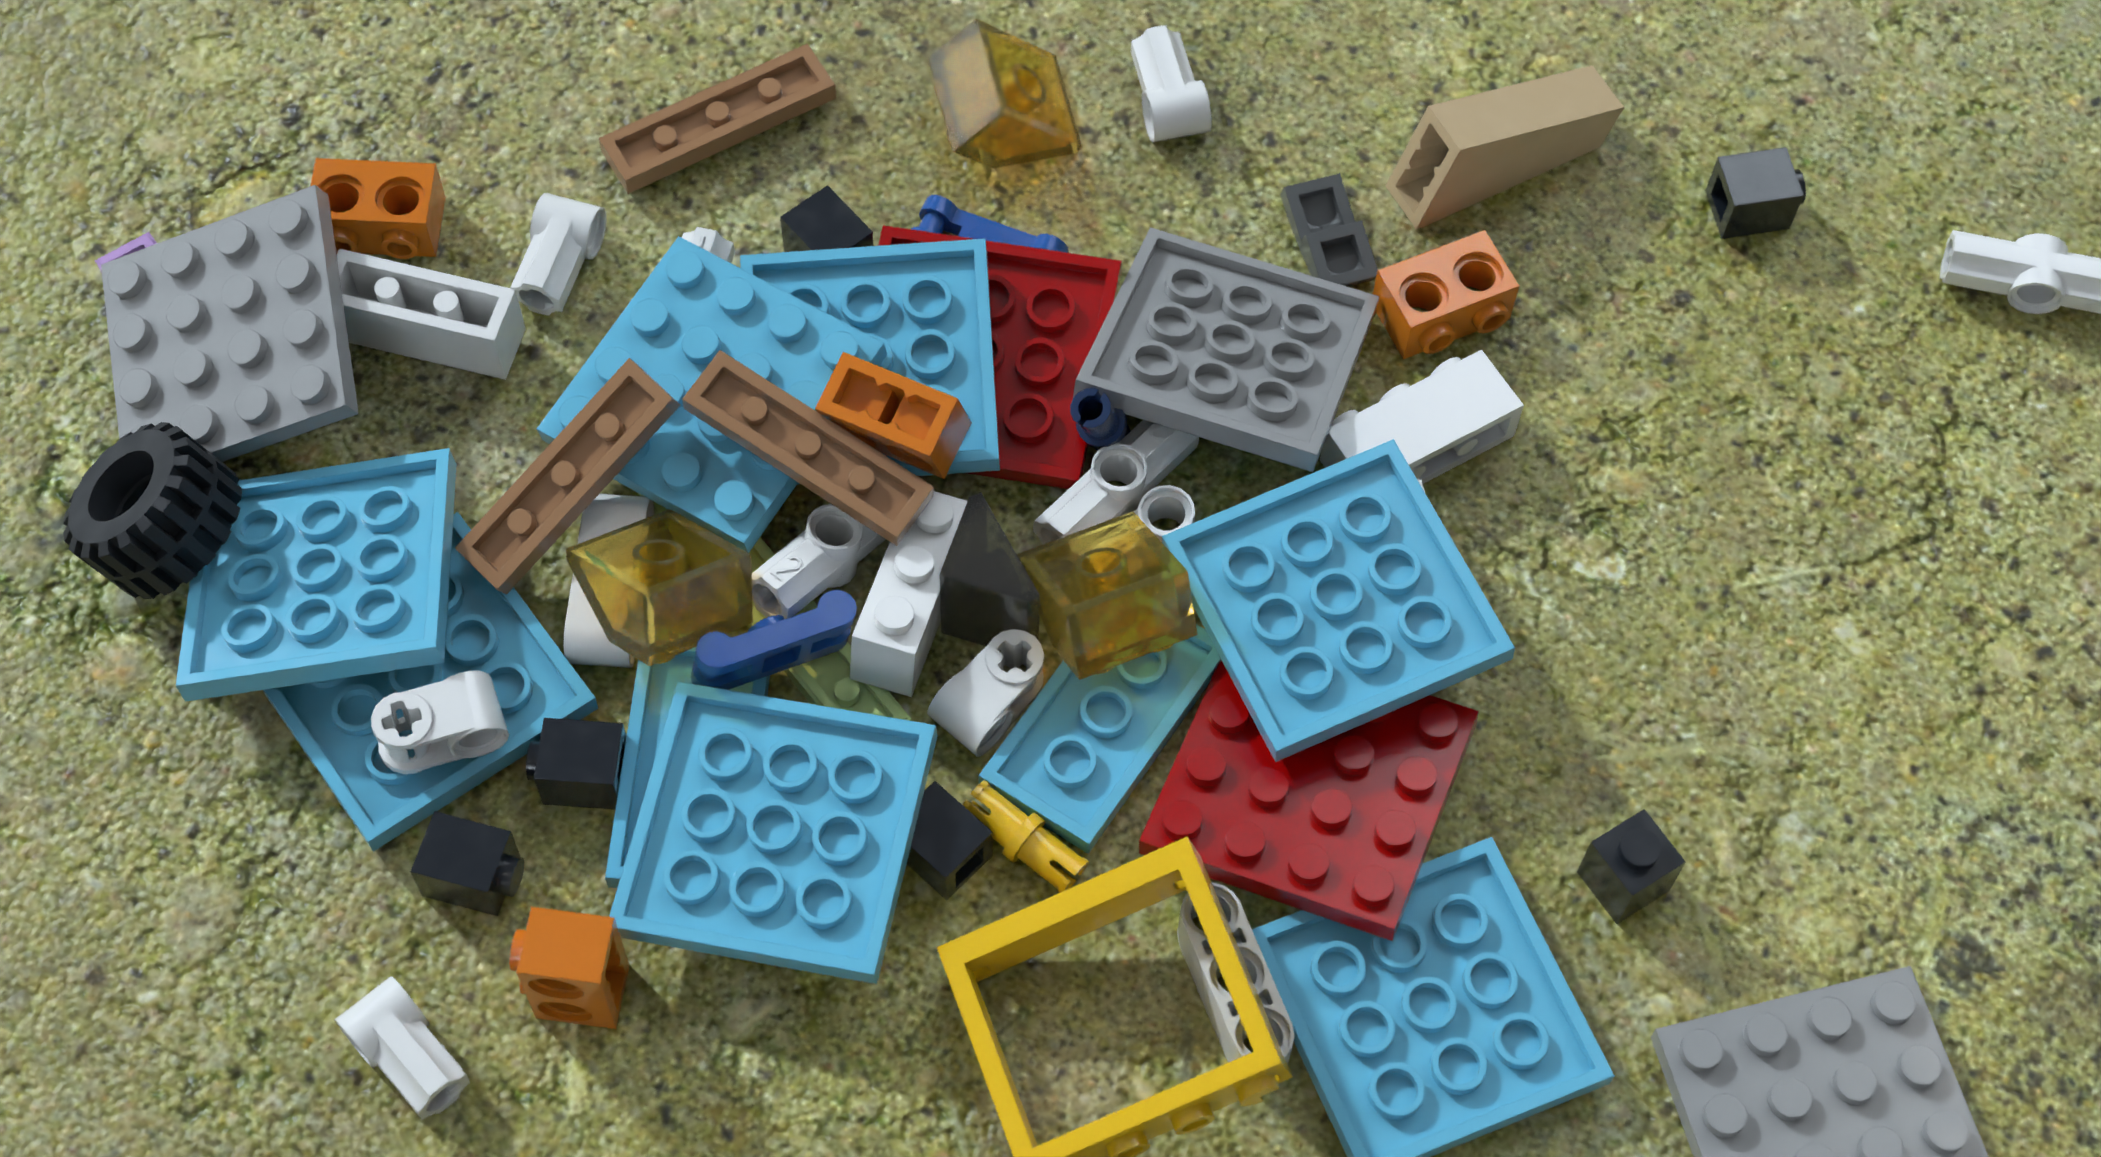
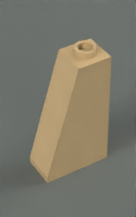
(1498, 140)

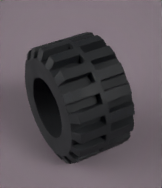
(152, 511)

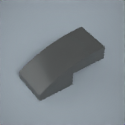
(1327, 232)

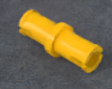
(1026, 838)

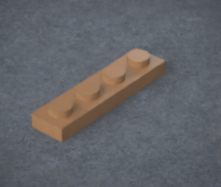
(717, 118)
(808, 447)
(567, 476)

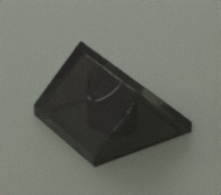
(984, 581)

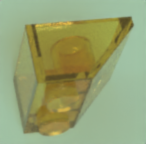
(1002, 98)
(663, 585)
(1110, 594)

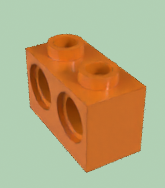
(376, 199)
(1439, 285)
(895, 414)
(571, 967)

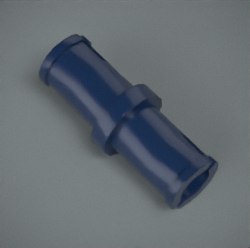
(1097, 419)

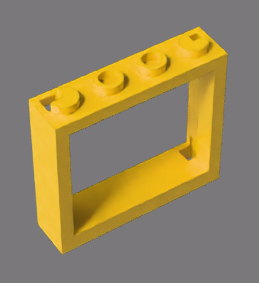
(1079, 912)

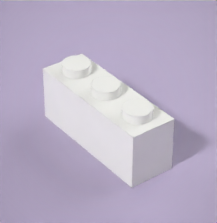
(430, 314)
(1434, 422)
(905, 602)

